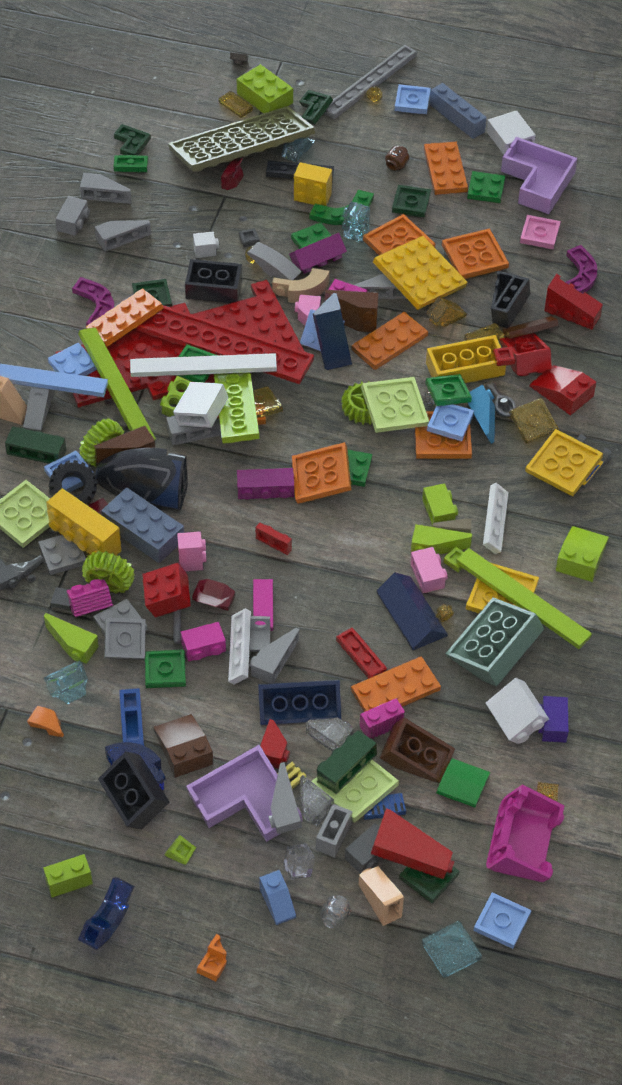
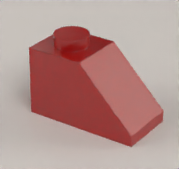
(274, 745)

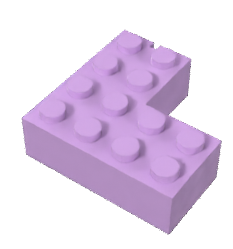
(544, 173)
(237, 785)

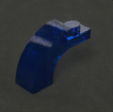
(151, 759)
(109, 915)

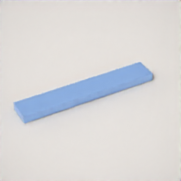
(54, 380)

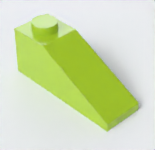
(440, 539)
(74, 640)

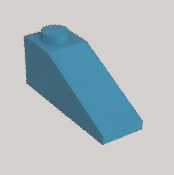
(484, 410)

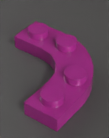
(586, 266)
(97, 293)

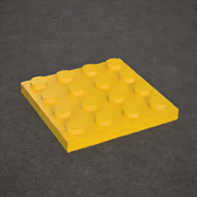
(420, 272)

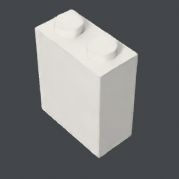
(506, 127)
(200, 404)
(517, 711)

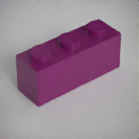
(318, 253)
(265, 483)

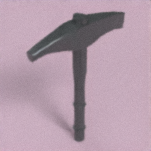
(14, 573)

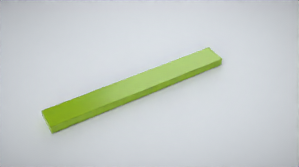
(116, 385)
(523, 598)

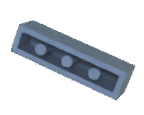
(457, 110)

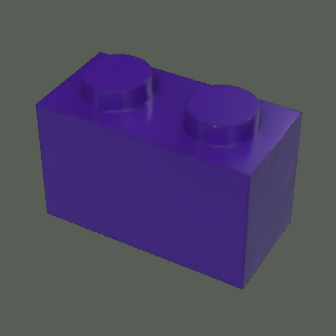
(557, 726)

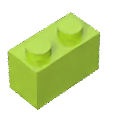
(439, 503)
(68, 875)

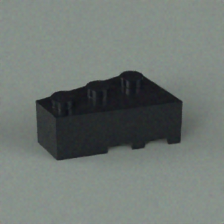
(508, 298)

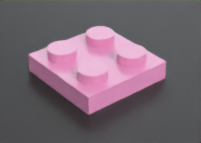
(540, 232)

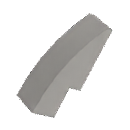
(273, 262)

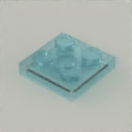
(451, 949)

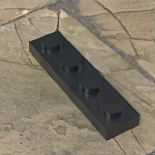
(287, 169)

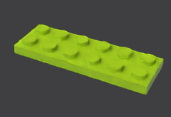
(238, 414)

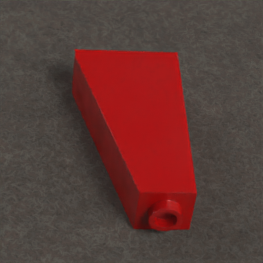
(409, 846)

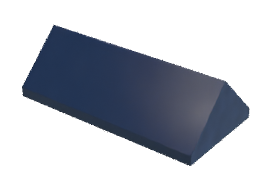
(332, 334)
(410, 611)
(299, 701)

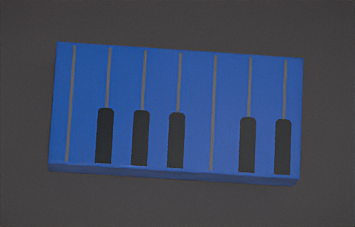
(393, 802)

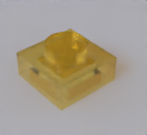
(548, 789)

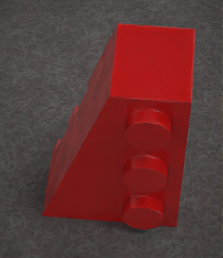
(572, 305)

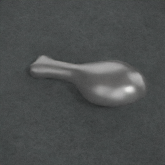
(502, 403)

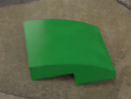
(463, 782)

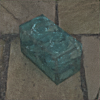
(356, 221)

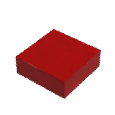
(504, 356)

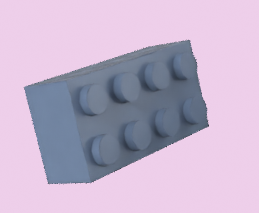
(143, 524)

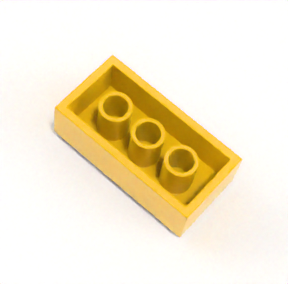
(469, 358)
(82, 524)

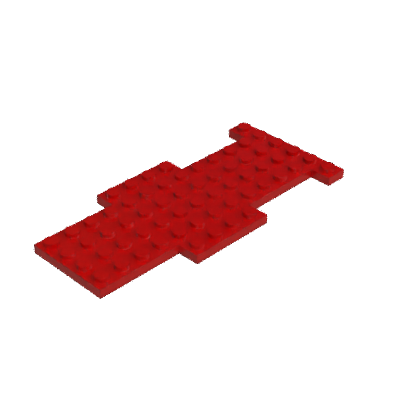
(255, 315)

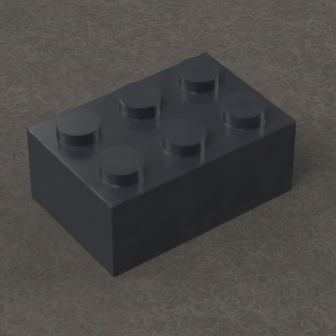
(213, 281)
(133, 790)

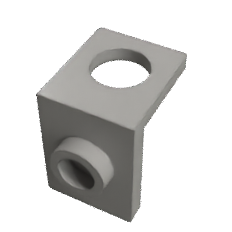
(259, 633)

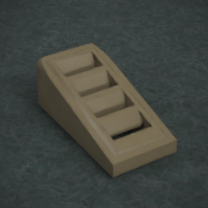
(460, 525)

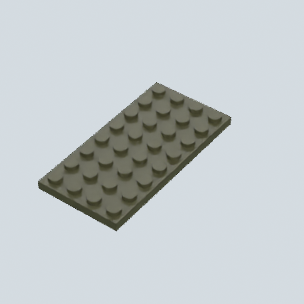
(241, 138)

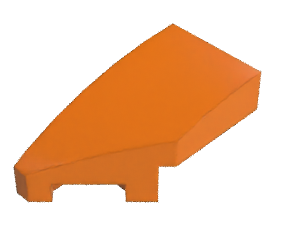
(46, 719)
(213, 961)

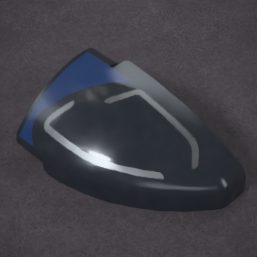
(148, 473)

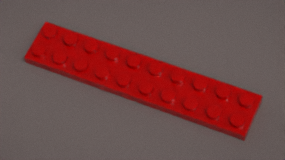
(224, 340)

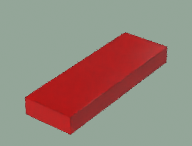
(360, 653)

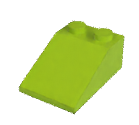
(581, 553)

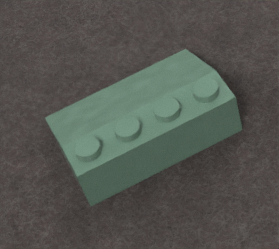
(495, 640)

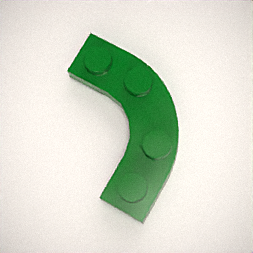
(334, 215)

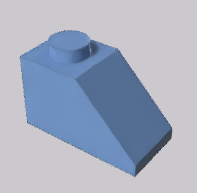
(277, 897)

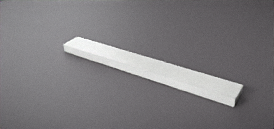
(203, 365)

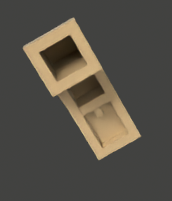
(312, 285)

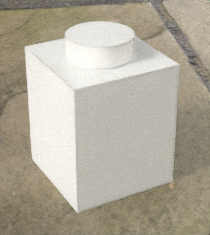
(205, 244)

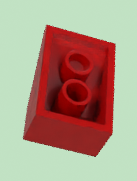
(529, 353)
(565, 388)

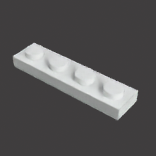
(495, 518)
(239, 646)

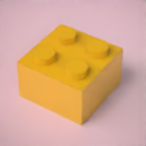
(312, 184)

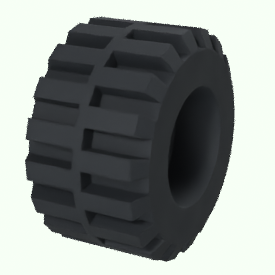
(74, 470)

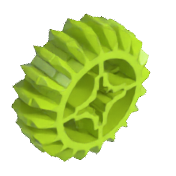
(354, 404)
(97, 434)
(111, 568)

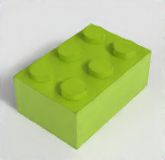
(264, 90)

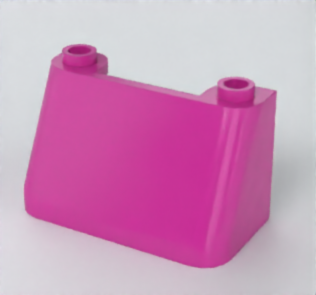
(524, 834)

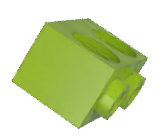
(173, 396)

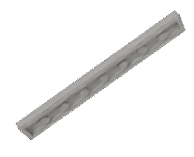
(371, 79)

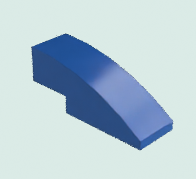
(131, 716)

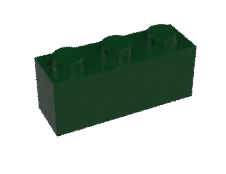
(35, 445)
(346, 761)

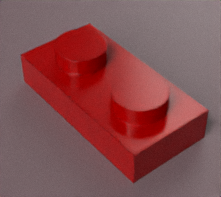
(273, 538)

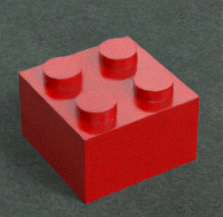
(166, 590)

